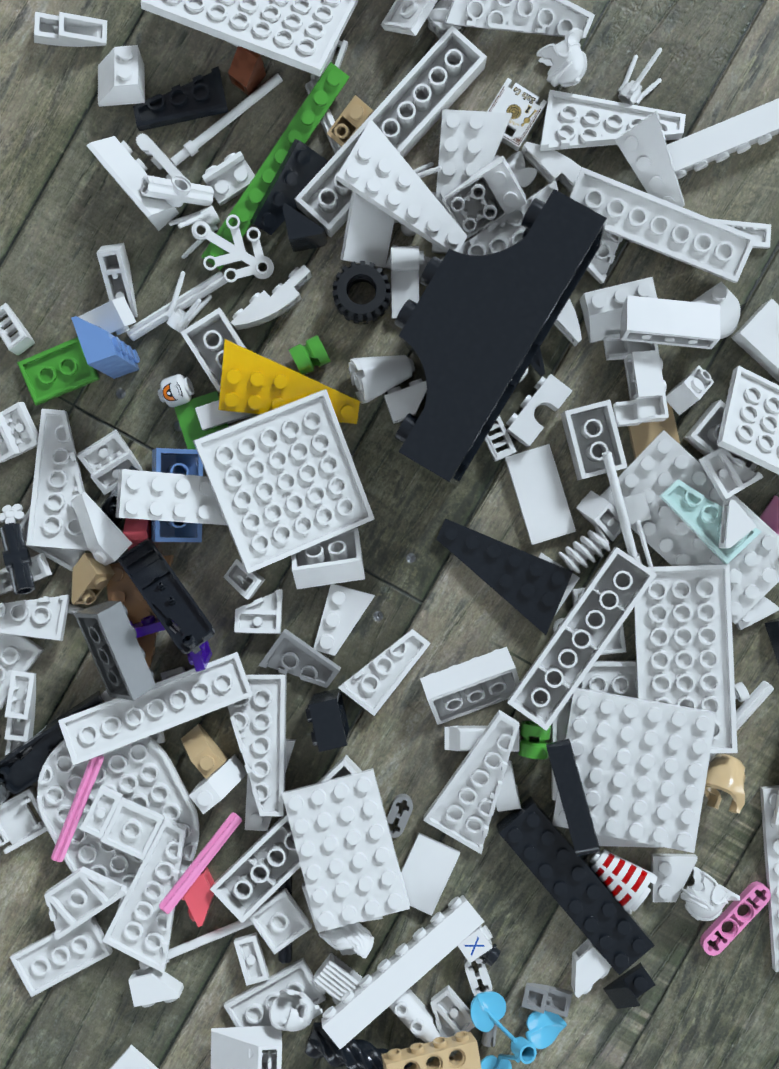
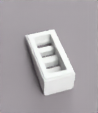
(22, 339)
(507, 440)

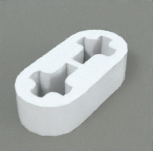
(473, 977)

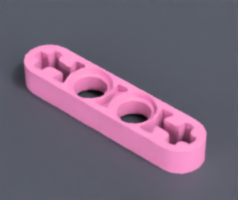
(739, 922)

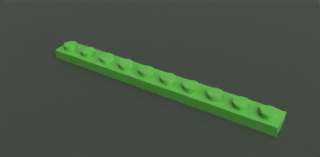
(300, 128)

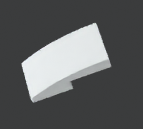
(508, 795)

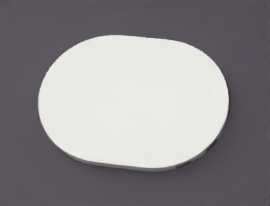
(139, 773)

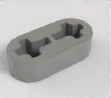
(403, 817)

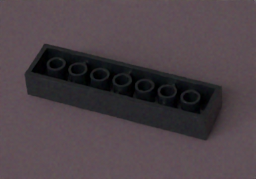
(574, 886)

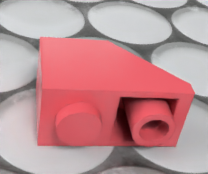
(200, 897)

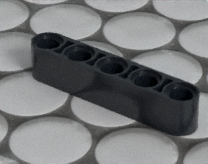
(573, 797)

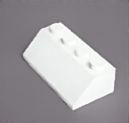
(128, 174)
(471, 685)

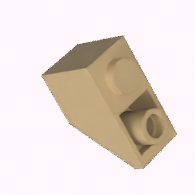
(350, 120)
(89, 579)

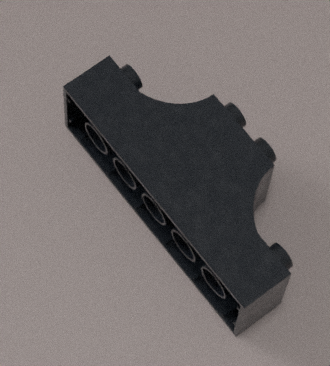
(485, 325)

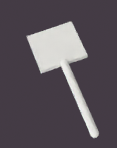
(638, 511)

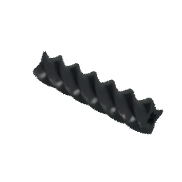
(354, 1055)

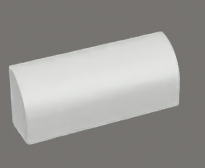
(670, 322)

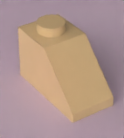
(203, 751)

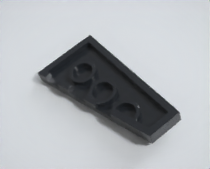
(183, 103)
(291, 178)

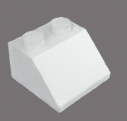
(121, 77)

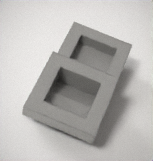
(547, 998)

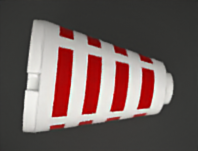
(623, 879)

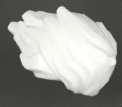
(350, 939)

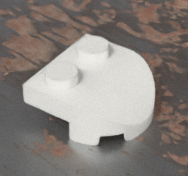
(728, 304)

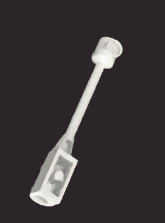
(415, 1016)

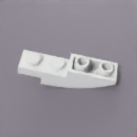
(266, 308)

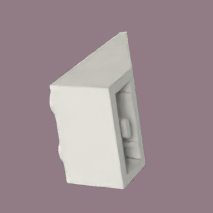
(485, 197)
(246, 1048)

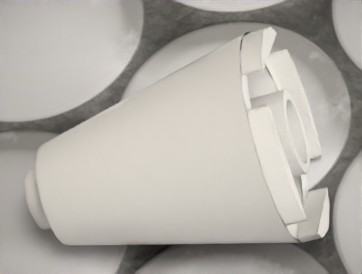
(378, 374)

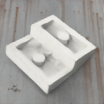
(16, 432)
(105, 460)

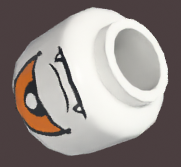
(176, 390)

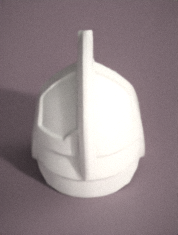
(292, 1011)

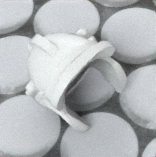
(566, 60)
(706, 897)

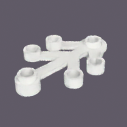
(236, 251)

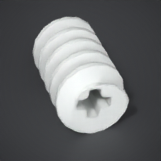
(585, 550)

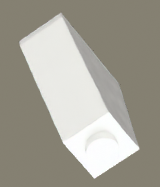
(218, 784)

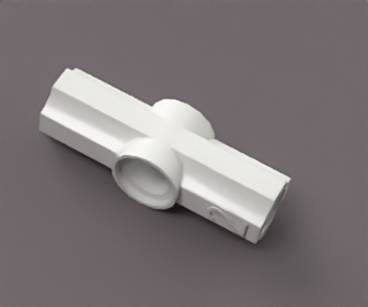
(176, 190)

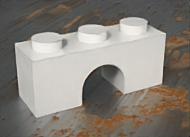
(549, 393)

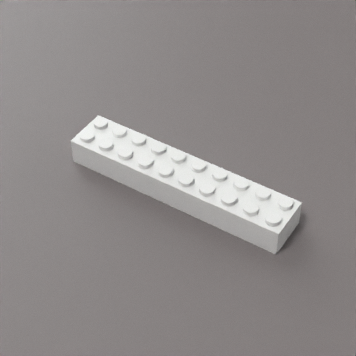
(401, 117)

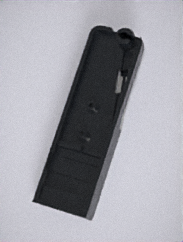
(167, 596)
(24, 772)

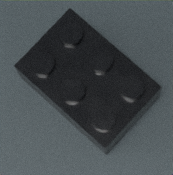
(329, 720)

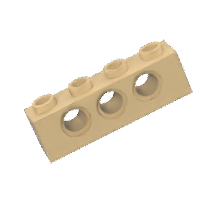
(441, 1047)

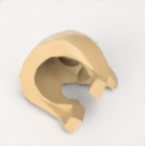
(729, 776)

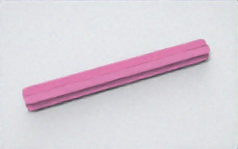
(77, 808)
(200, 863)

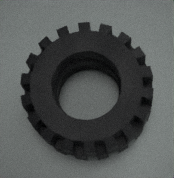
(353, 275)

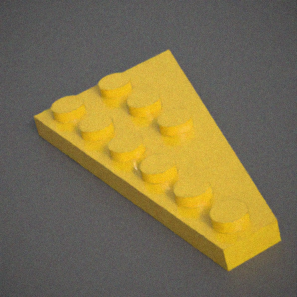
(260, 385)

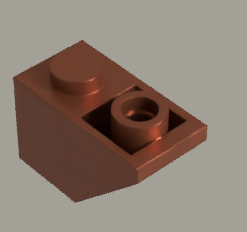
(246, 70)

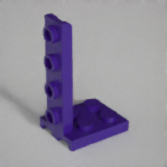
(152, 625)

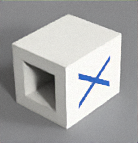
(476, 943)

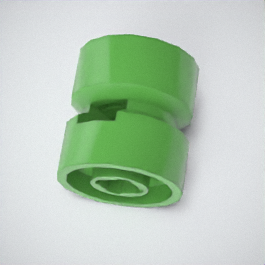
(309, 355)
(532, 747)

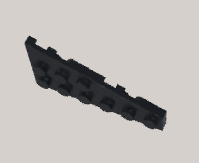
(519, 577)

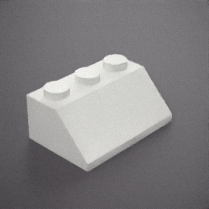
(604, 306)
(329, 561)

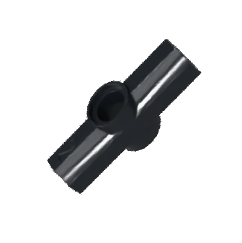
(17, 559)

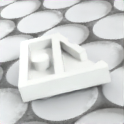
(728, 473)
(261, 615)
(671, 874)

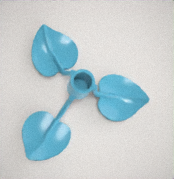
(543, 1030)

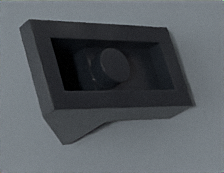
(629, 987)

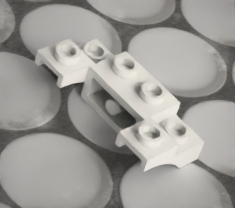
(644, 381)

